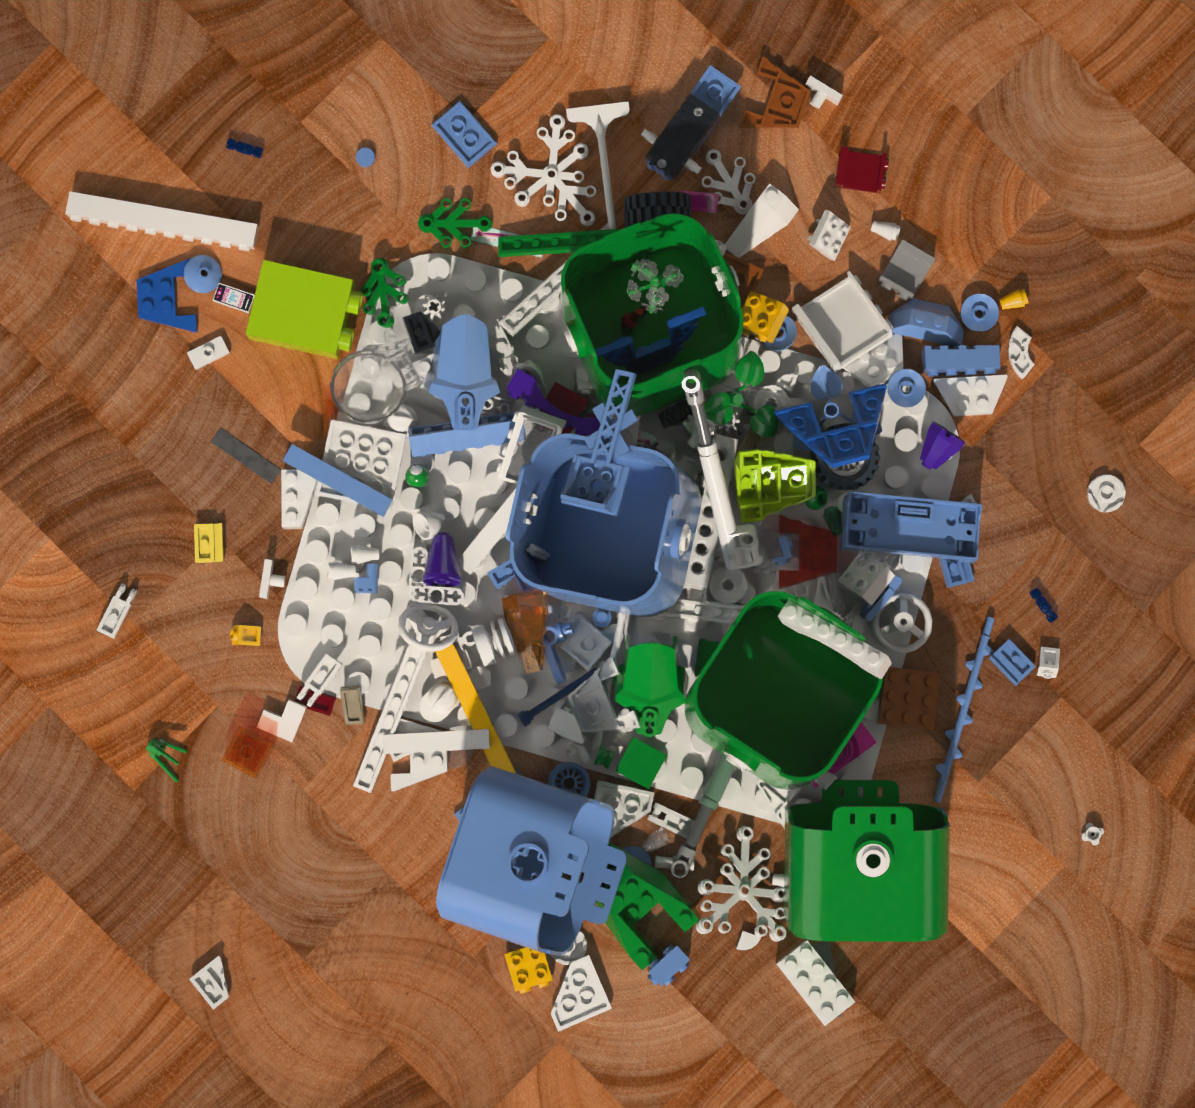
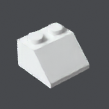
(565, 724)

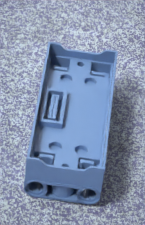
(910, 526)

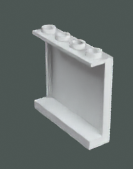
(843, 323)

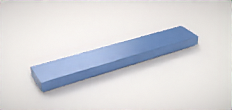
(337, 480)

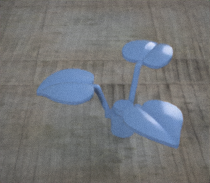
(826, 385)

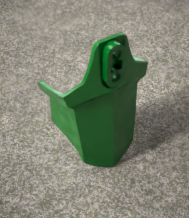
(650, 683)

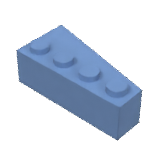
(960, 359)

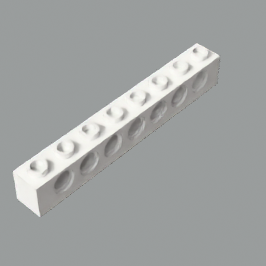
(699, 581)

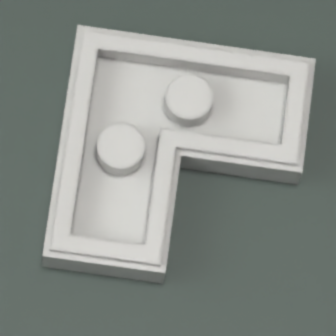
(285, 725)

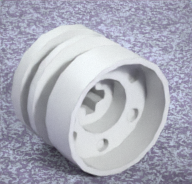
(493, 642)

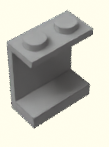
(906, 270)

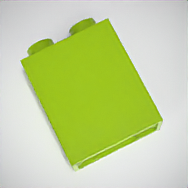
(303, 310)

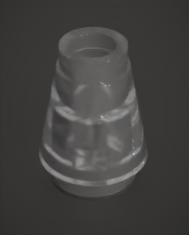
(656, 840)

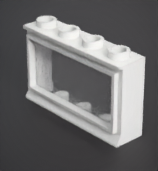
(529, 432)

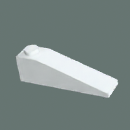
(765, 218)

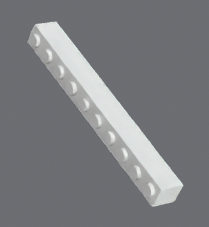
(162, 220)

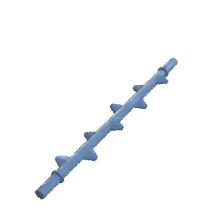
(963, 717)

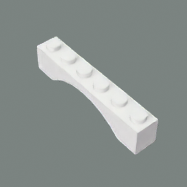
(835, 638)

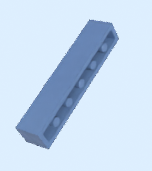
(443, 438)

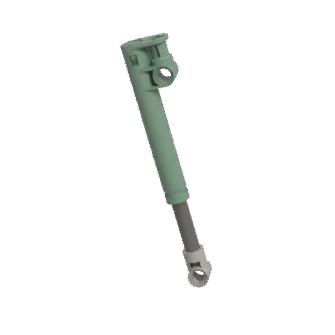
(709, 801)

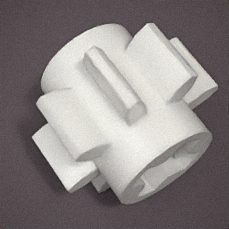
(434, 301)
(728, 426)

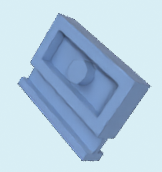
(956, 572)
(1012, 662)

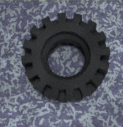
(675, 414)

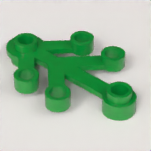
(451, 223)
(382, 291)

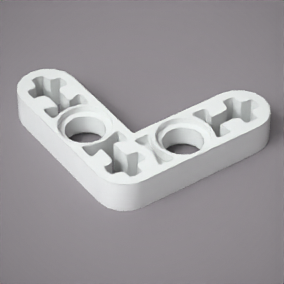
(418, 584)

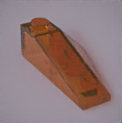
(526, 621)

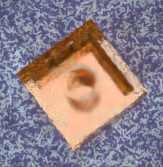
(248, 752)

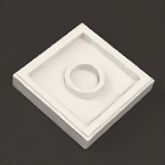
(586, 644)

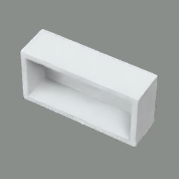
(815, 982)

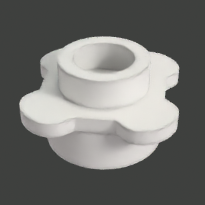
(1086, 836)

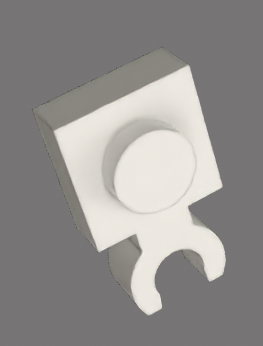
(459, 641)

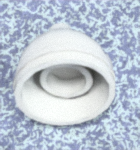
(427, 523)

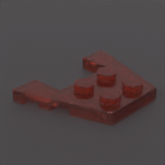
(816, 552)

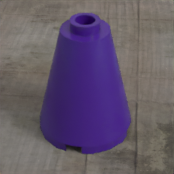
(442, 563)

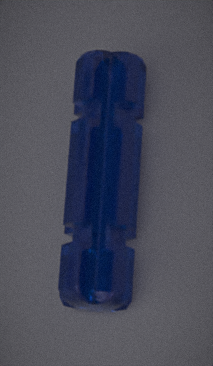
(244, 148)
(1043, 605)

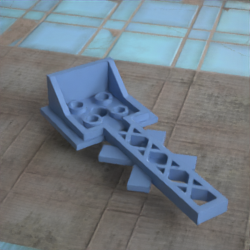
(587, 470)

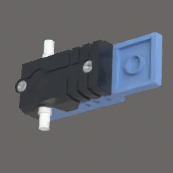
(690, 125)

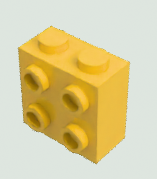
(763, 317)
(528, 969)

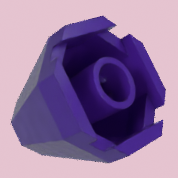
(939, 446)

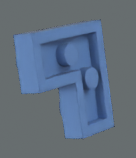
(504, 574)

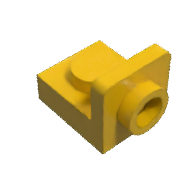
(245, 635)

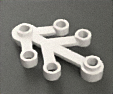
(730, 184)

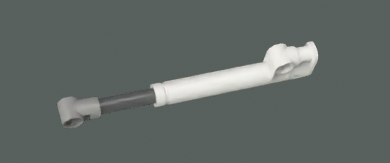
(736, 548)

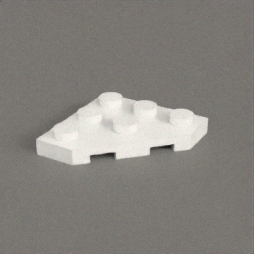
(627, 802)
(579, 995)

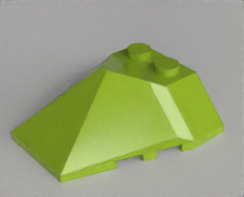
(771, 482)

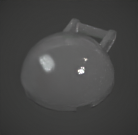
(371, 386)

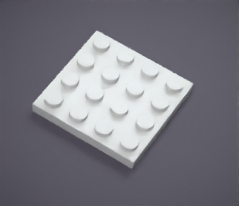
(365, 455)

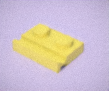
(208, 543)

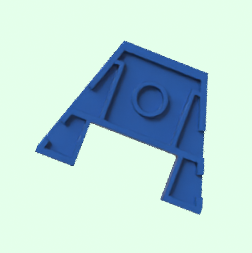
(158, 299)

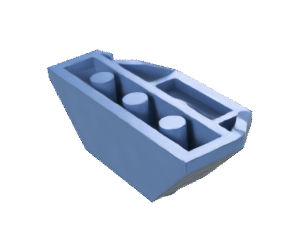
(927, 322)

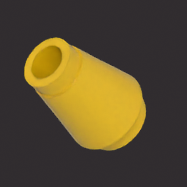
(1014, 300)

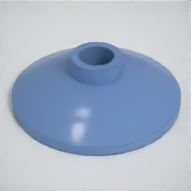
(193, 275)
(981, 303)
(786, 340)
(906, 378)

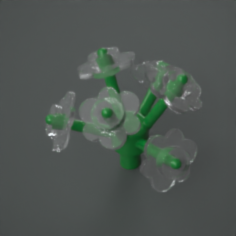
(656, 294)

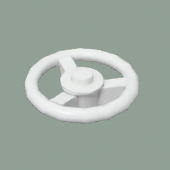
(903, 623)
(428, 628)

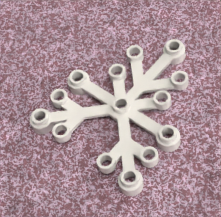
(566, 192)
(744, 867)

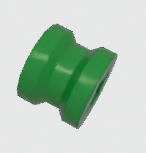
(604, 757)

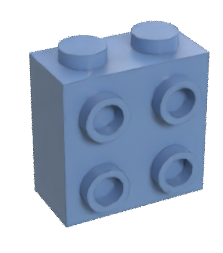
(663, 969)

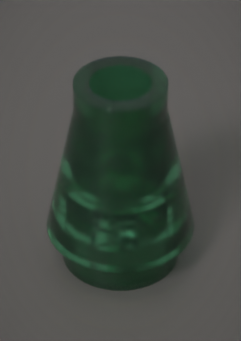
(832, 517)

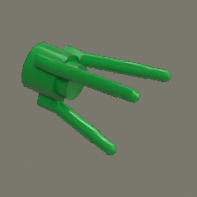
(157, 748)

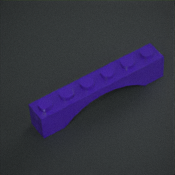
(526, 388)

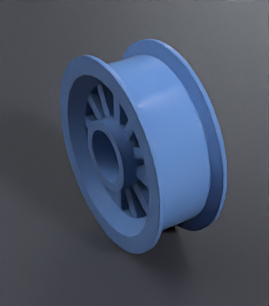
(576, 767)

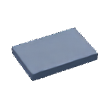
(464, 134)

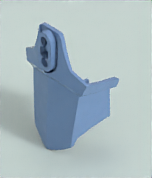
(462, 370)

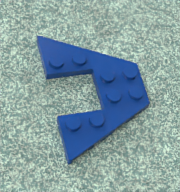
(661, 352)
(843, 444)

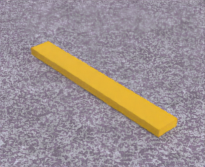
(473, 706)

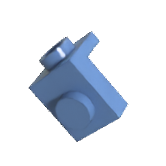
(785, 547)

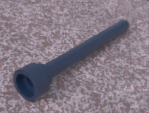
(527, 716)

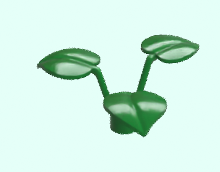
(718, 407)

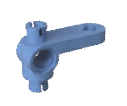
(561, 633)

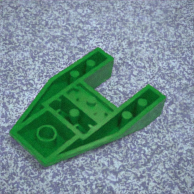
(636, 895)

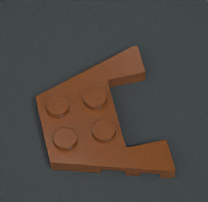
(785, 102)

